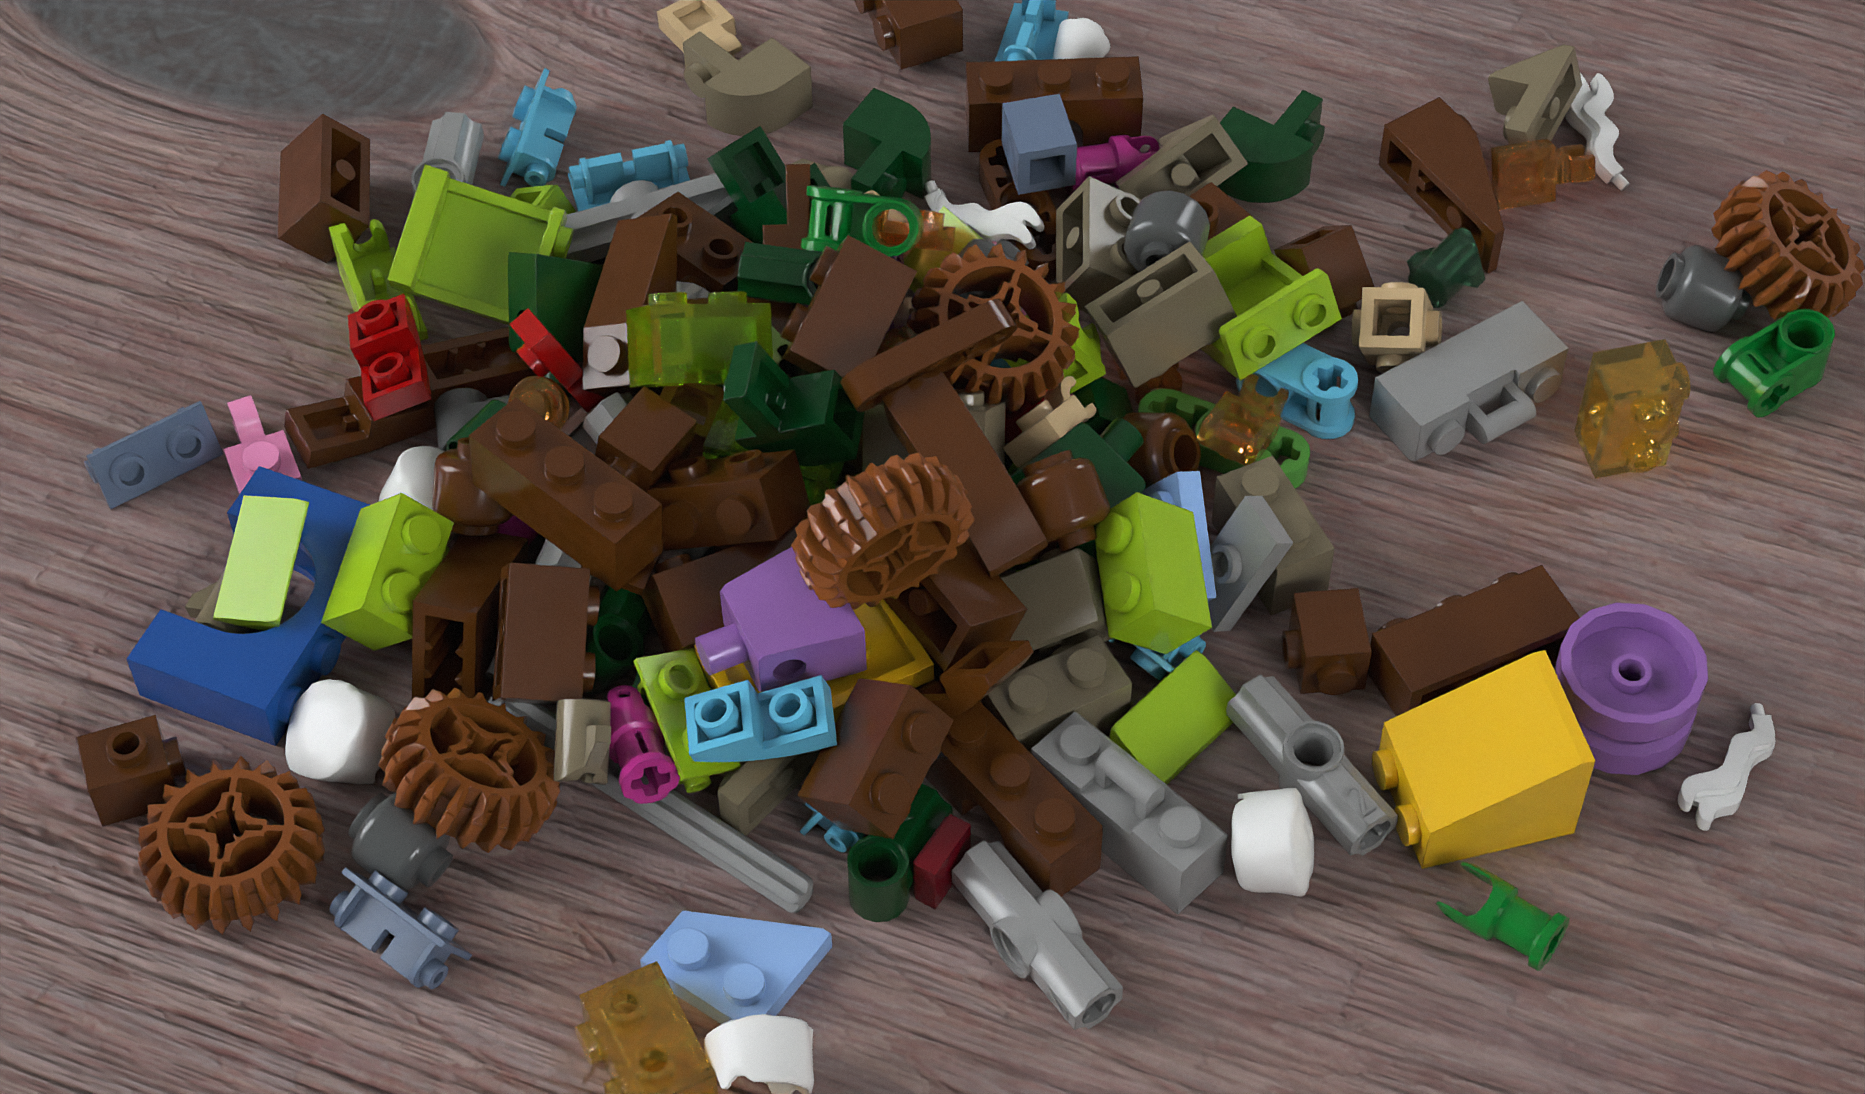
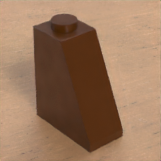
(459, 615)

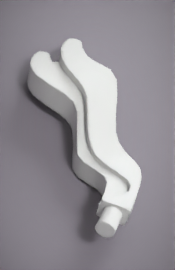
(1589, 119)
(1002, 223)
(1722, 789)

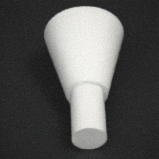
(1080, 40)

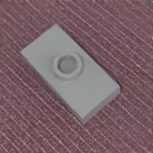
(1244, 559)

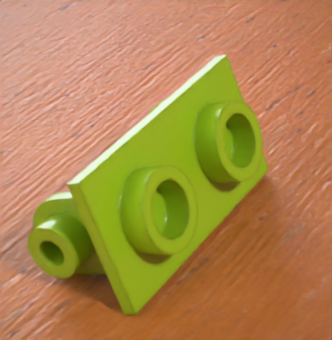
(666, 682)

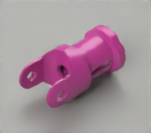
(1112, 159)
(639, 748)

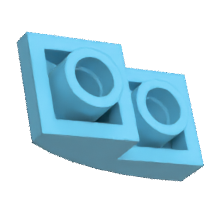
(751, 726)

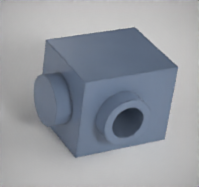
(1042, 132)

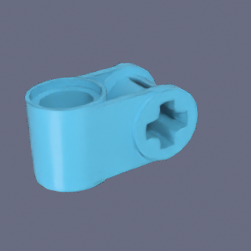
(1311, 385)

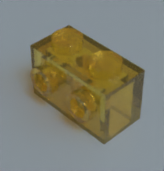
(1631, 408)
(643, 1037)

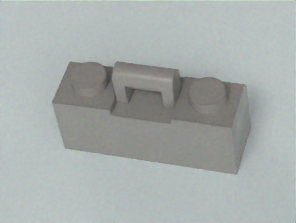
(1470, 383)
(1143, 820)

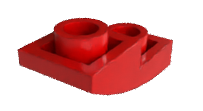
(389, 356)

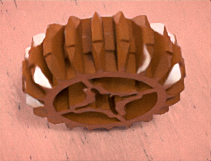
(1788, 246)
(1039, 340)
(882, 531)
(470, 770)
(255, 869)

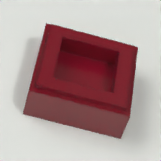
(938, 857)

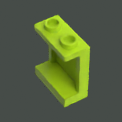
(461, 242)
(1270, 298)

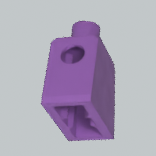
(782, 629)

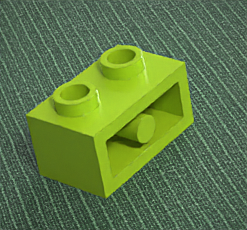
(384, 569)
(1151, 574)

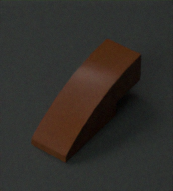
(935, 422)

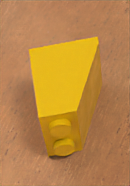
(1486, 765)

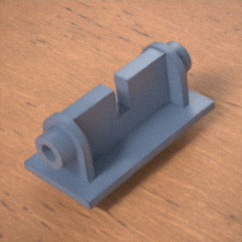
(154, 455)
(420, 940)

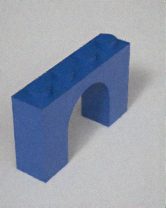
(259, 676)

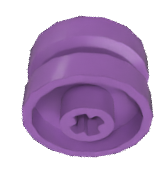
(1632, 684)

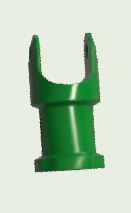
(1512, 920)

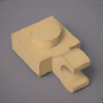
(689, 17)
(1048, 422)

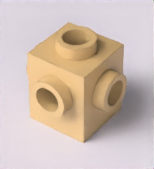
(1390, 308)

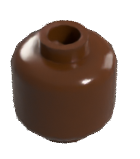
(1167, 446)
(1065, 498)
(459, 499)

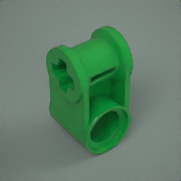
(858, 217)
(1778, 360)

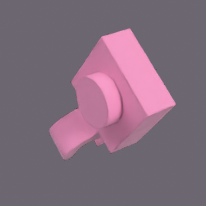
(256, 448)

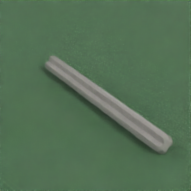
(695, 828)

